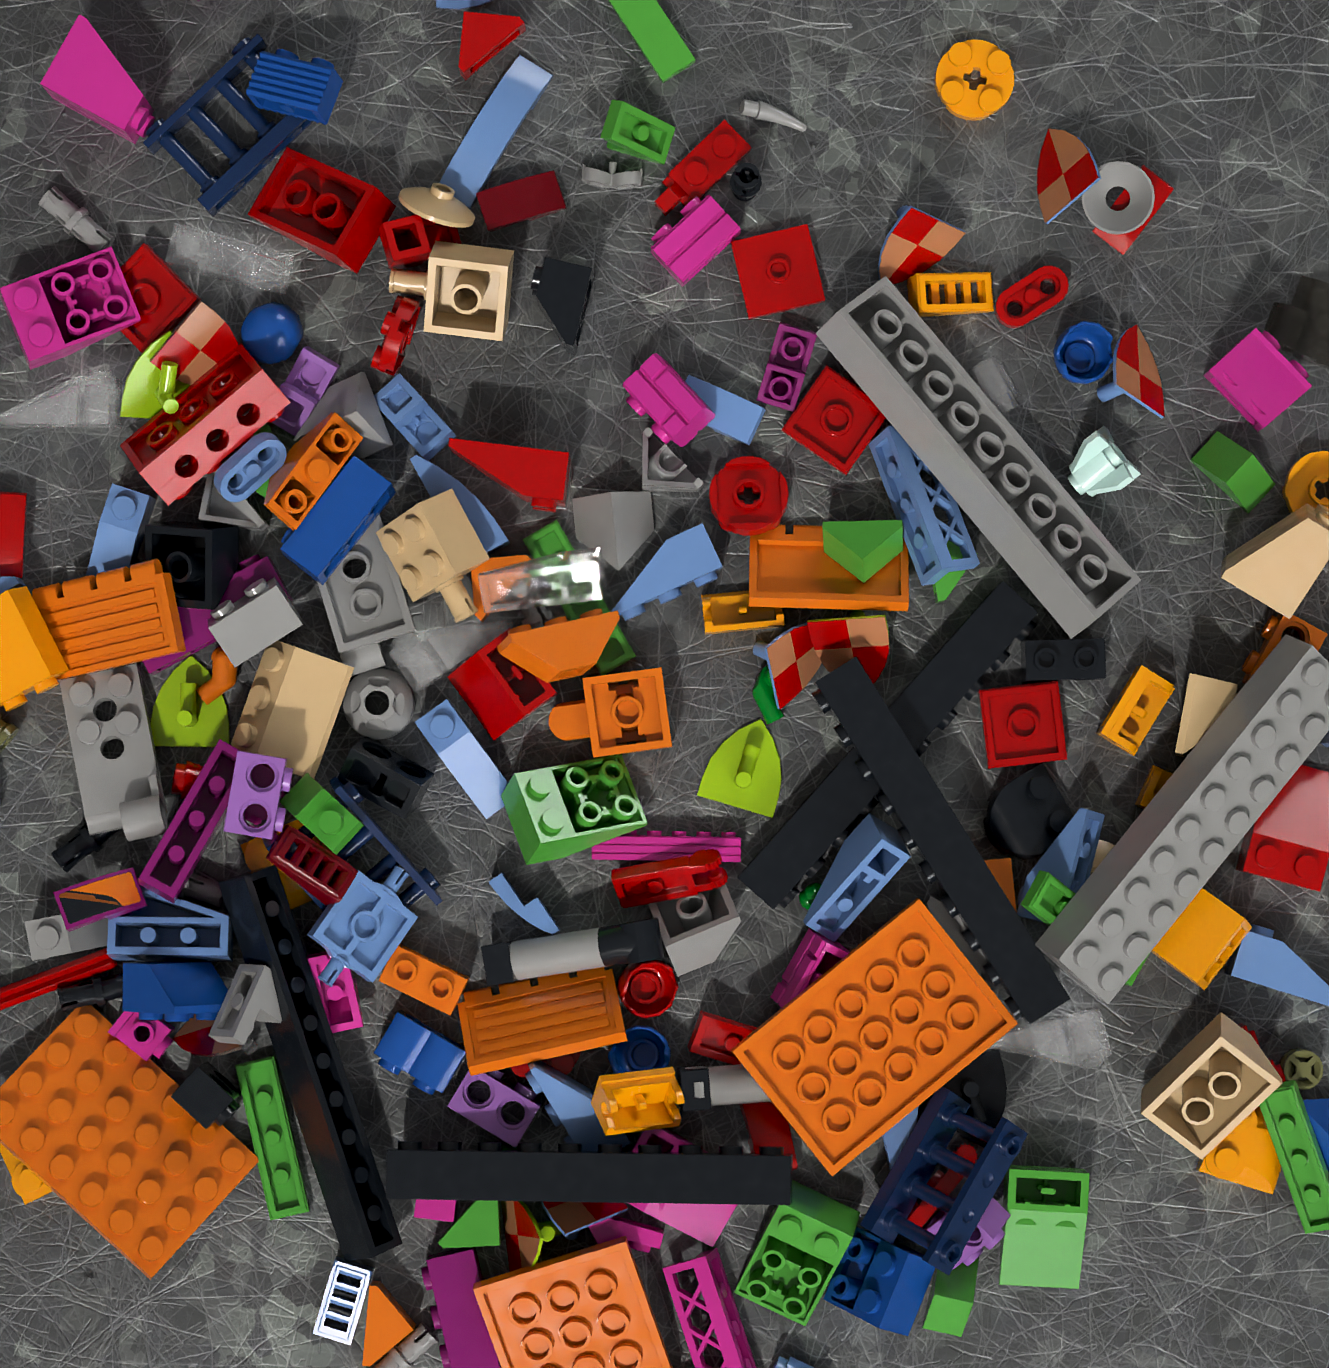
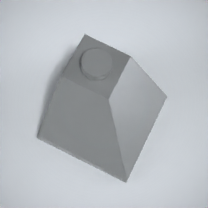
(696, 927)

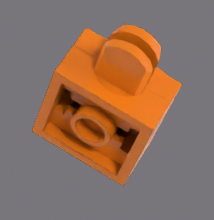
(617, 714)

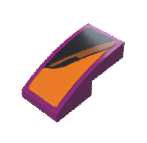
(100, 898)

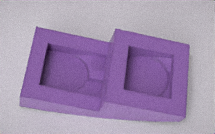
(305, 388)

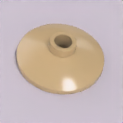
(437, 205)

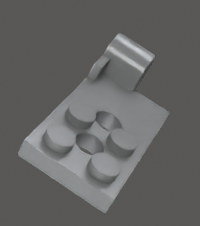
(366, 607)
(123, 789)

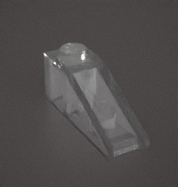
(228, 259)
(77, 403)
(545, 581)
(436, 652)
(1063, 1039)

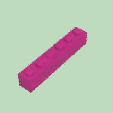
(658, 847)

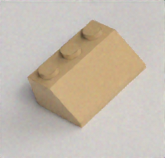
(292, 706)
(1210, 1086)

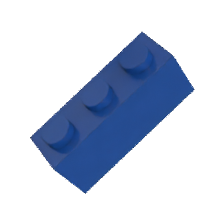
(337, 520)

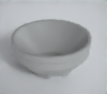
(1141, 198)
(400, 707)

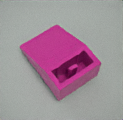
(69, 307)
(1258, 378)
(696, 1220)

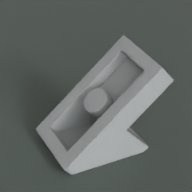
(248, 999)

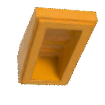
(917, 293)

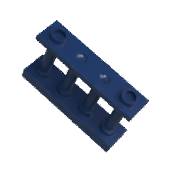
(244, 164)
(351, 798)
(917, 1162)

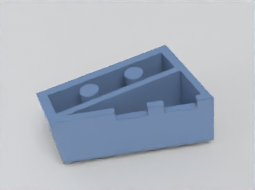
(170, 933)

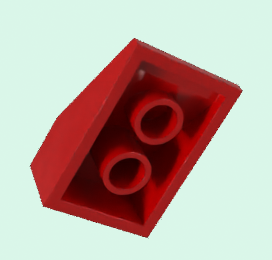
(322, 209)
(527, 472)
(1292, 833)

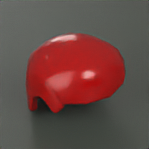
(647, 988)

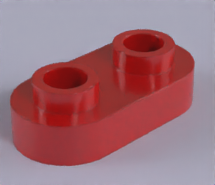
(1030, 297)

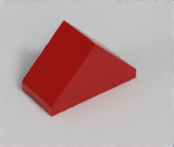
(485, 37)

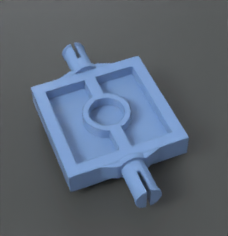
(363, 927)

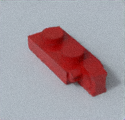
(703, 167)

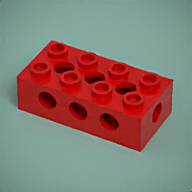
(205, 409)

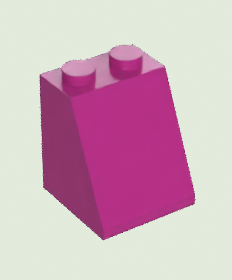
(96, 85)

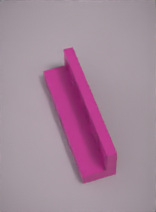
(718, 1303)

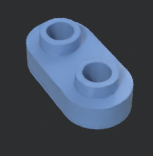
(250, 467)

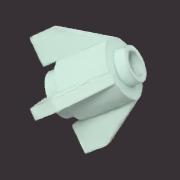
(1100, 465)

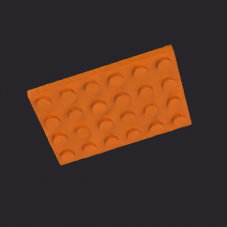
(874, 1036)
(115, 1142)

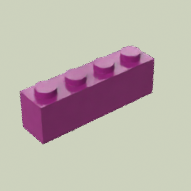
(195, 622)
(192, 826)
(457, 1309)

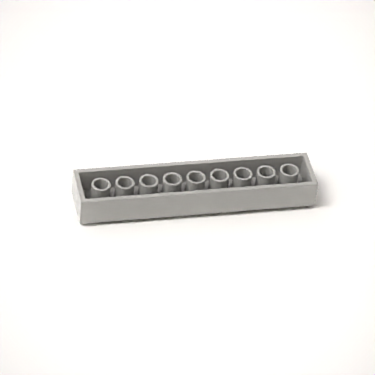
(978, 456)
(1193, 821)

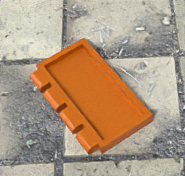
(798, 574)
(112, 618)
(540, 1020)

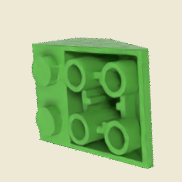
(571, 807)
(1045, 1226)
(798, 1253)

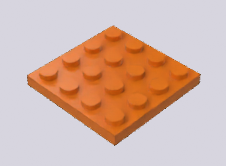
(573, 1312)

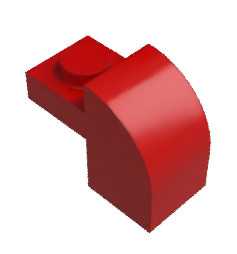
(411, 240)

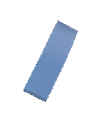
(494, 129)

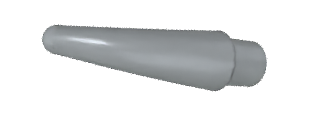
(767, 112)

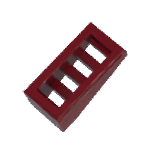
(333, 864)

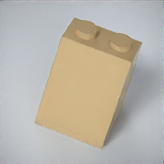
(1282, 560)

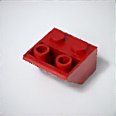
(499, 689)

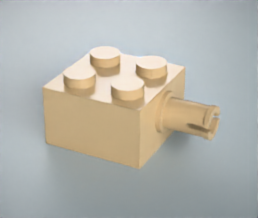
(463, 289)
(434, 550)

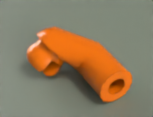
(223, 677)

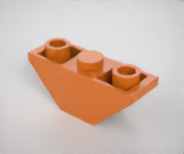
(310, 469)
(560, 647)

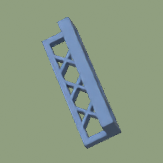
(914, 505)

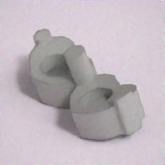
(611, 179)

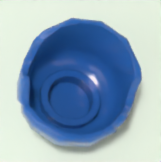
(271, 332)
(1083, 352)
(642, 1051)

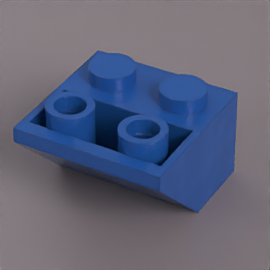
(173, 989)
(880, 1282)

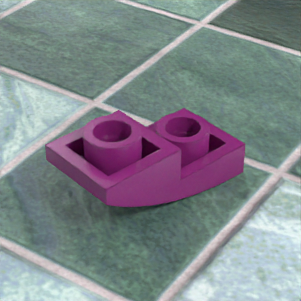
(786, 366)

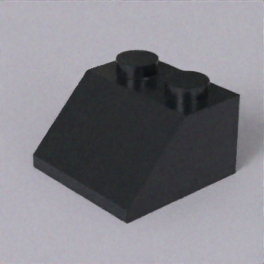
(563, 298)
(197, 556)

